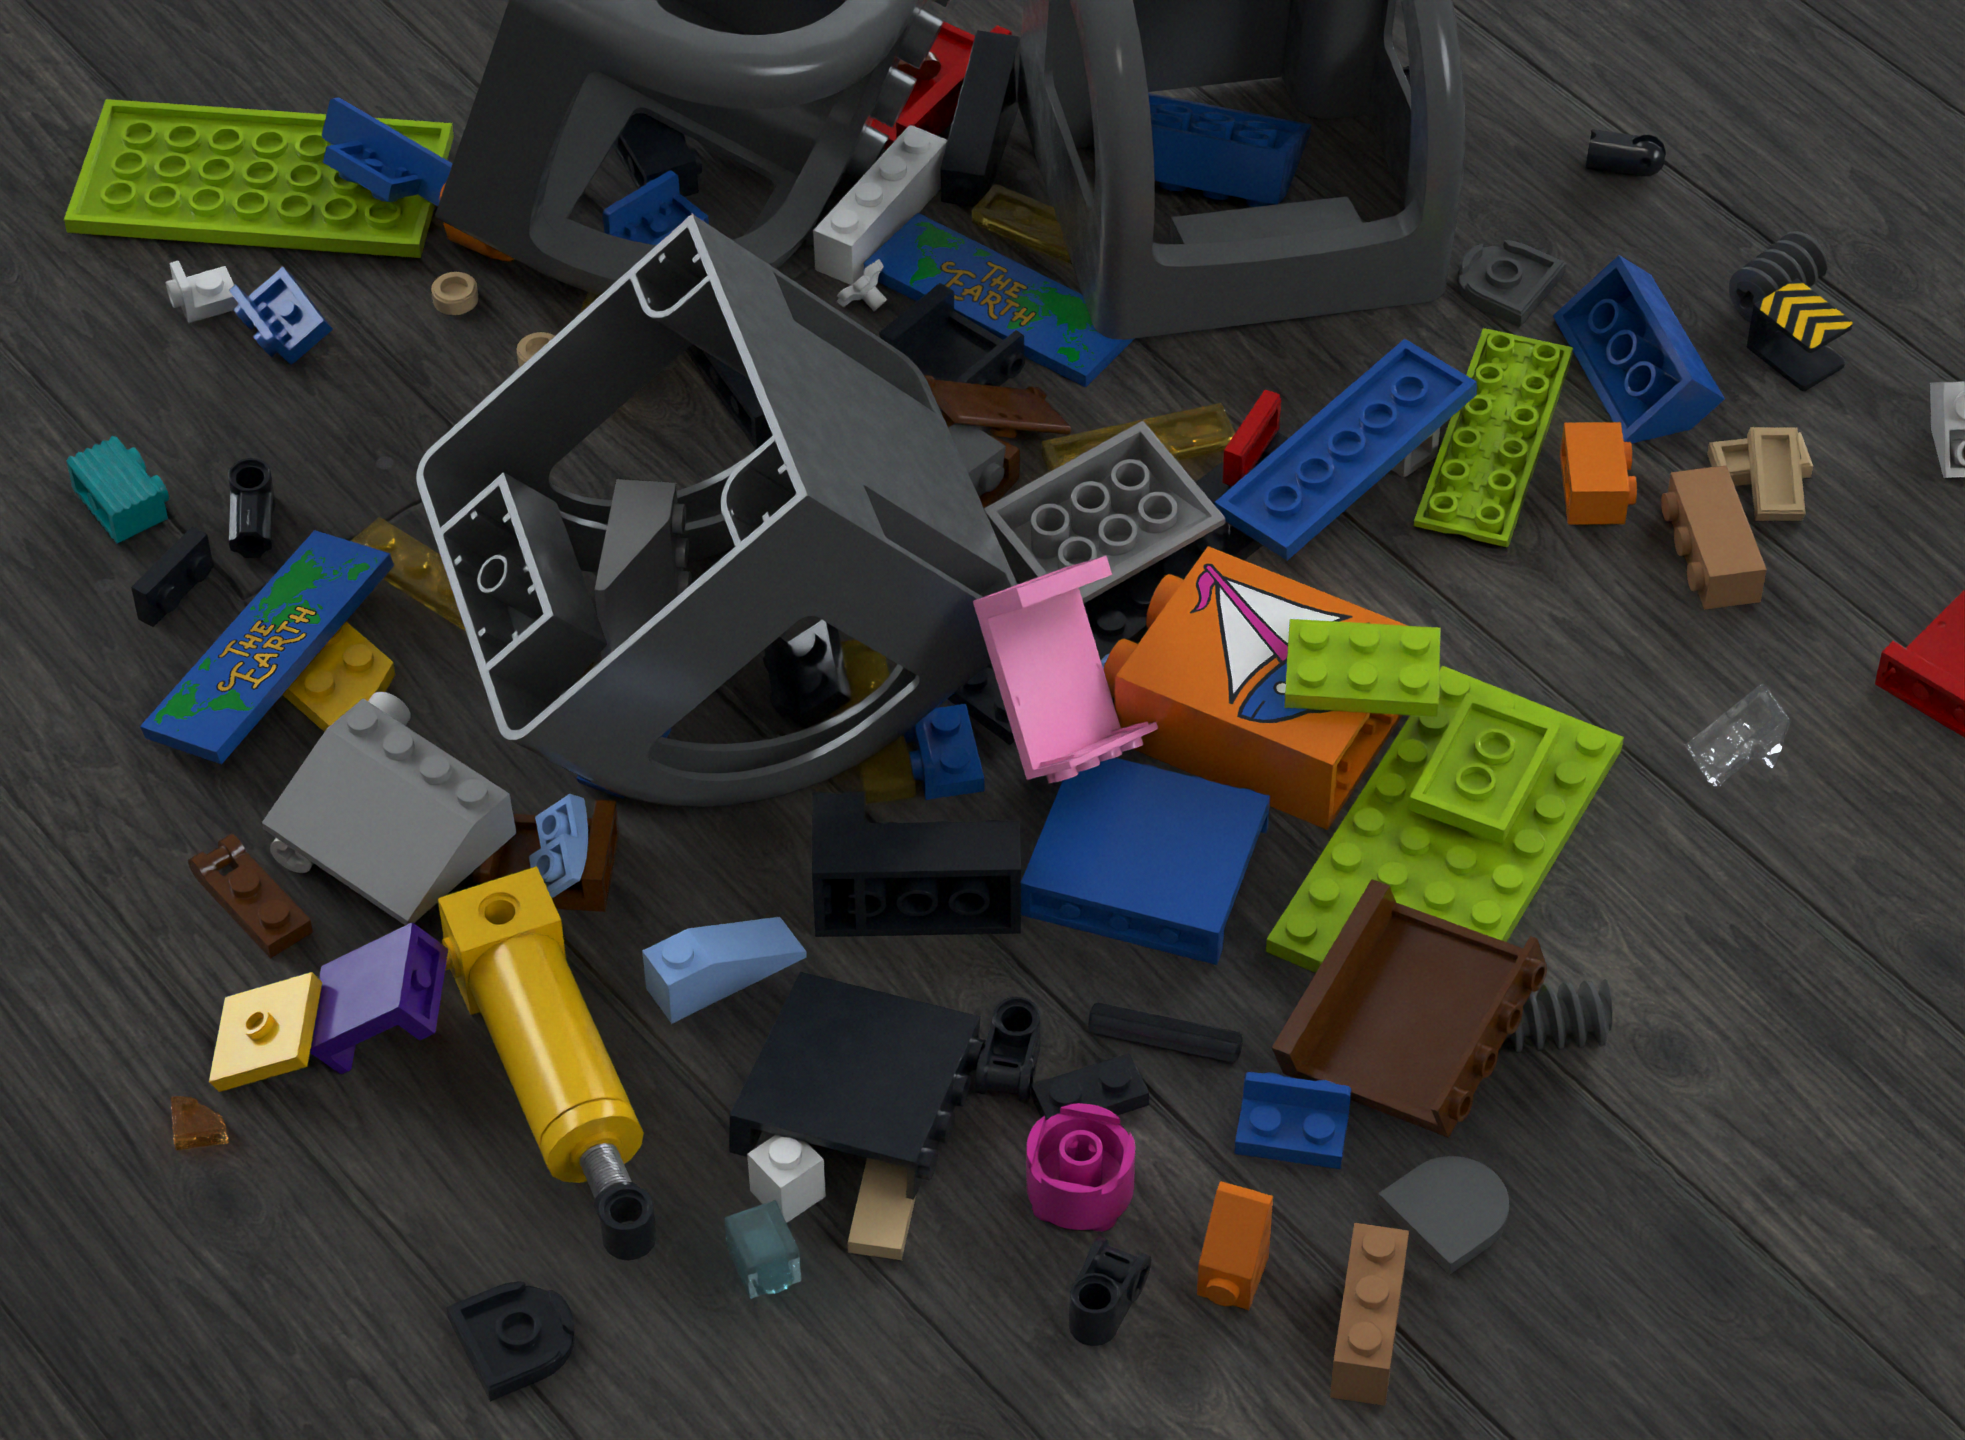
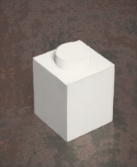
(787, 1173)

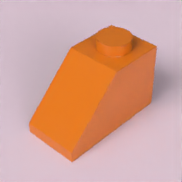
(1235, 1246)

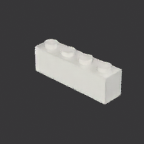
(879, 204)

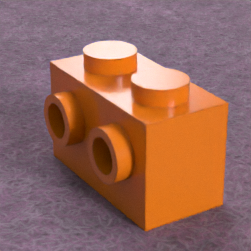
(1596, 473)

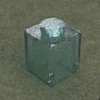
(763, 1249)

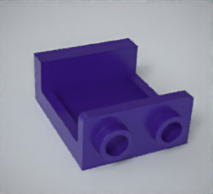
(376, 989)

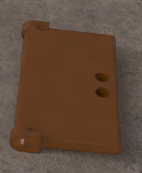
(998, 407)

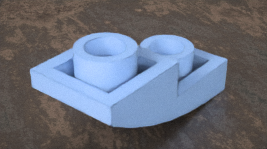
(563, 843)

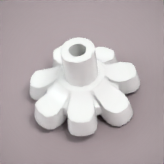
(865, 288)

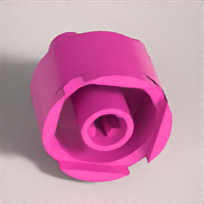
(1080, 1168)

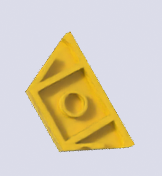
(340, 677)

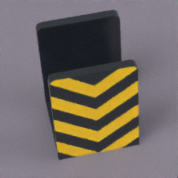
(1797, 334)

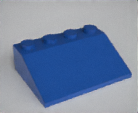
(1224, 150)

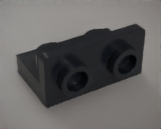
(808, 674)

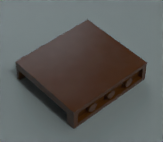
(1409, 1011)

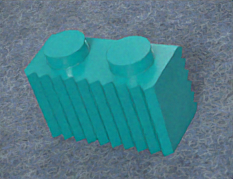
(118, 488)

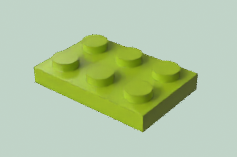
(1363, 667)
(1484, 768)

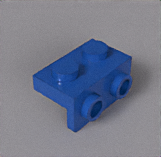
(650, 211)
(283, 315)

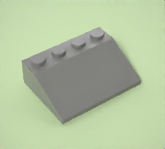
(1113, 502)
(640, 558)
(390, 813)

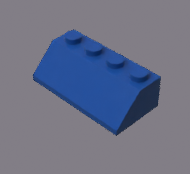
(1637, 354)

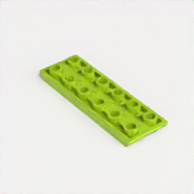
(1495, 438)

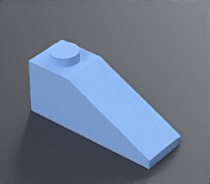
(716, 962)

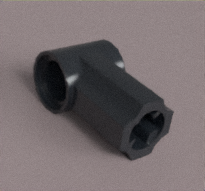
(250, 507)

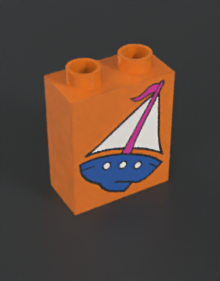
(1218, 685)

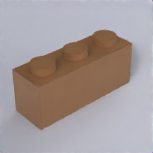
(1714, 537)
(1369, 1314)

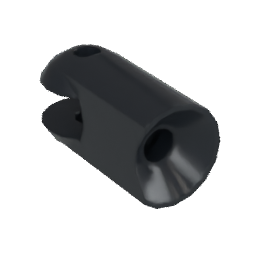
(1625, 153)

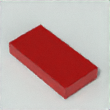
(1252, 438)

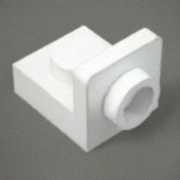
(201, 294)

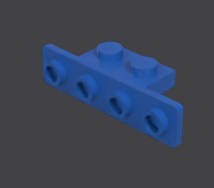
(380, 157)

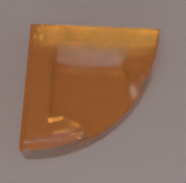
(196, 1124)

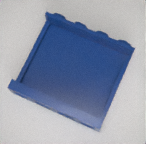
(1144, 857)

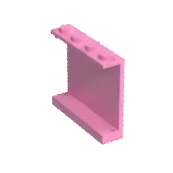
(1054, 674)

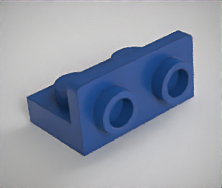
(945, 753)
(1293, 1119)

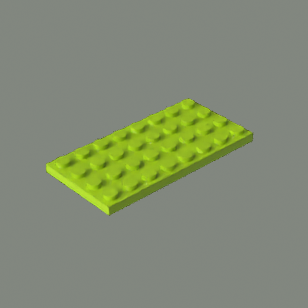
(239, 181)
(1433, 862)

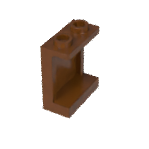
(593, 888)

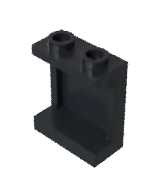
(952, 345)

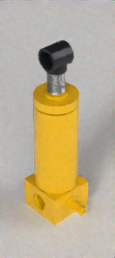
(515, 971)

